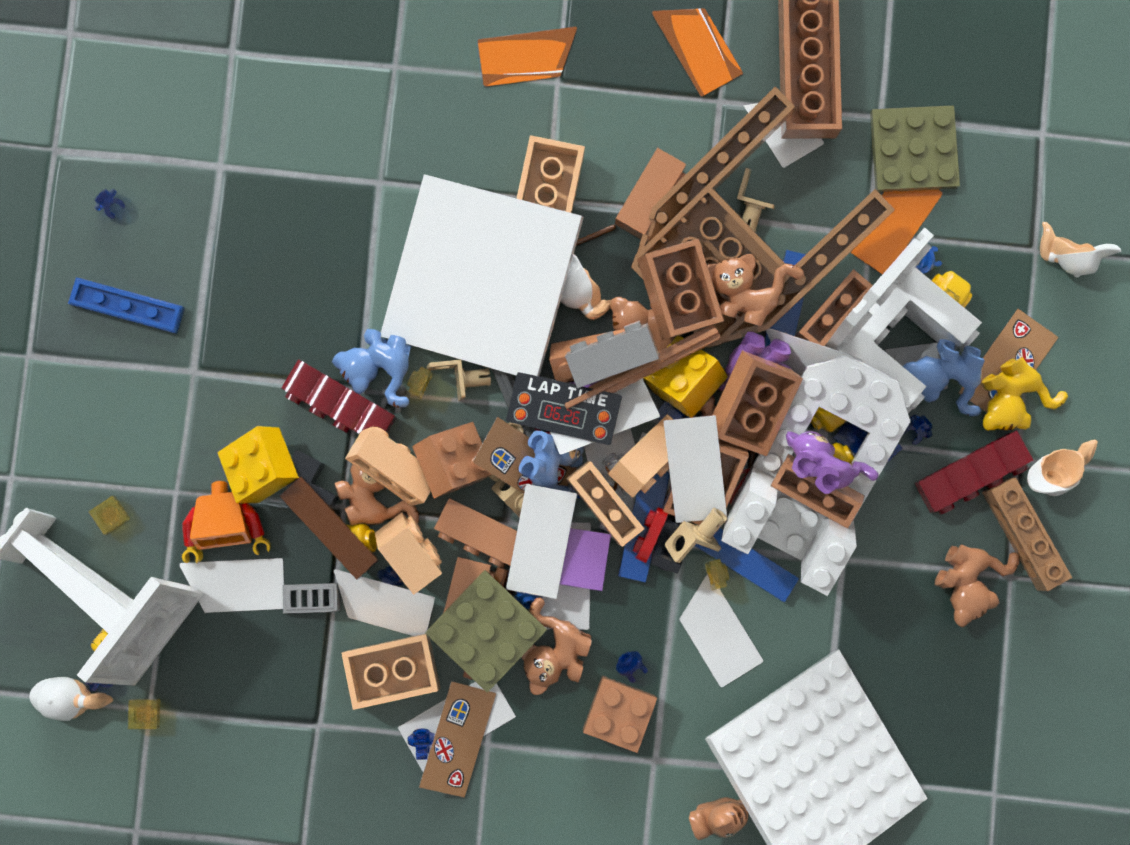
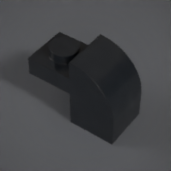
(310, 470)
(661, 556)

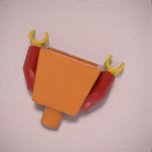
(220, 523)

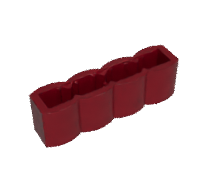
(334, 400)
(973, 472)

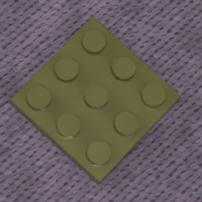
(914, 148)
(486, 631)

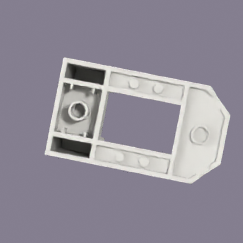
(899, 293)
(765, 513)

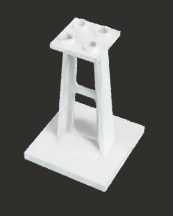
(134, 627)

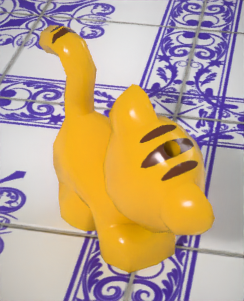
(1007, 408)

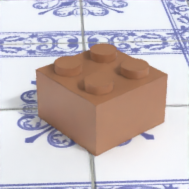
(449, 458)
(619, 714)

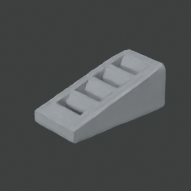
(334, 598)

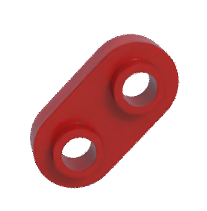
(645, 545)

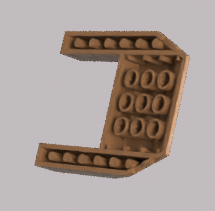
(698, 212)

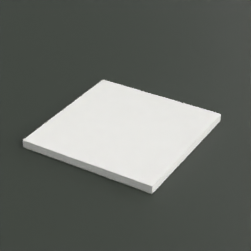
(481, 276)

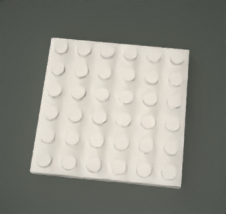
(817, 762)

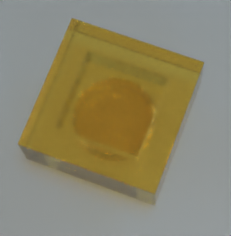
(419, 381)
(109, 515)
(717, 574)
(144, 714)

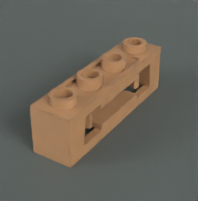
(1027, 535)

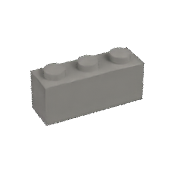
(611, 354)

